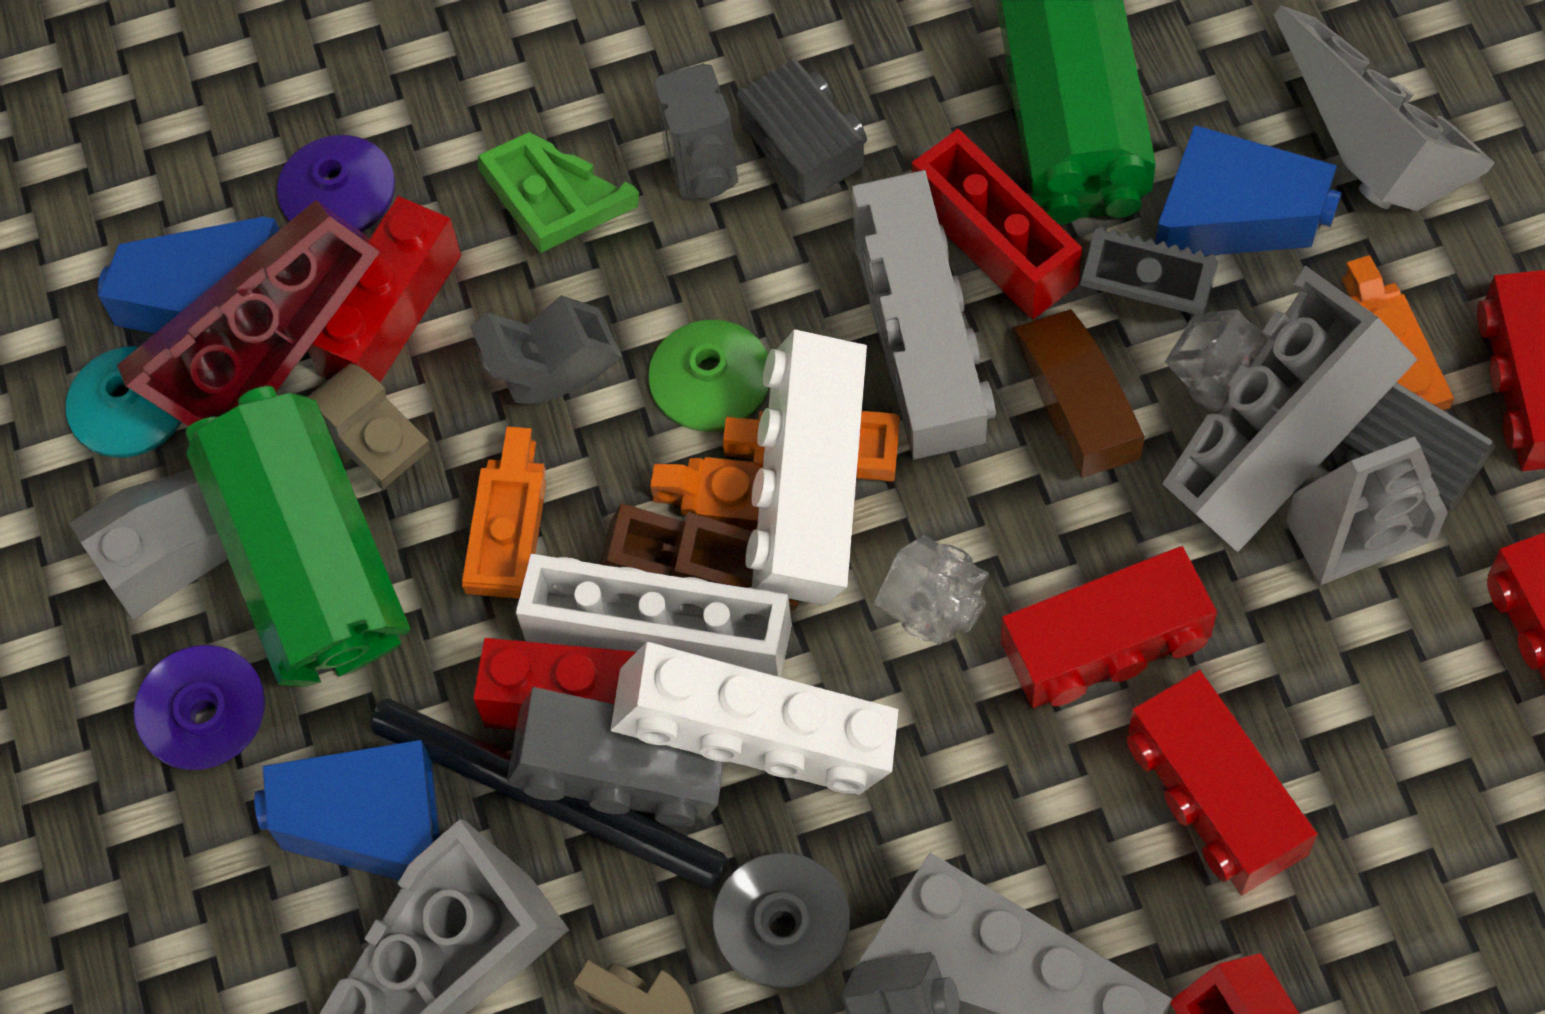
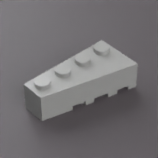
(1288, 410)

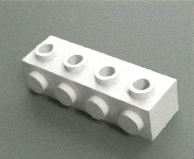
(807, 467)
(626, 607)
(754, 719)

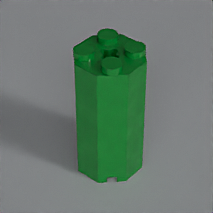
(1077, 106)
(295, 537)

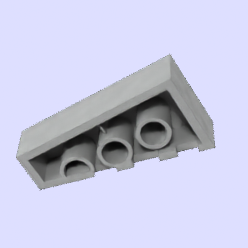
(920, 315)
(1002, 953)

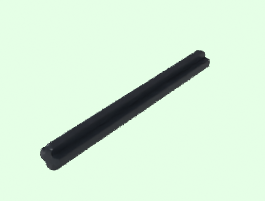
(491, 767)

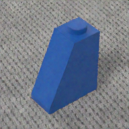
(1245, 197)
(166, 273)
(354, 807)

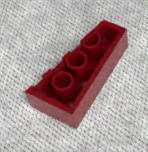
(252, 320)

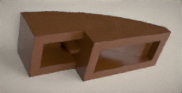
(1080, 393)
(679, 548)

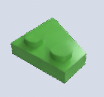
(551, 191)

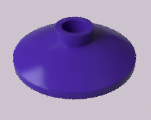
(356, 195)
(181, 689)

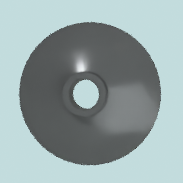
(777, 888)

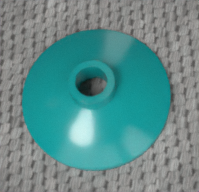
(112, 424)

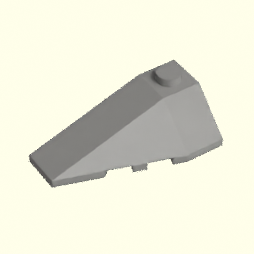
(1381, 137)
(1366, 511)
(151, 540)
(451, 933)

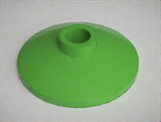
(706, 397)

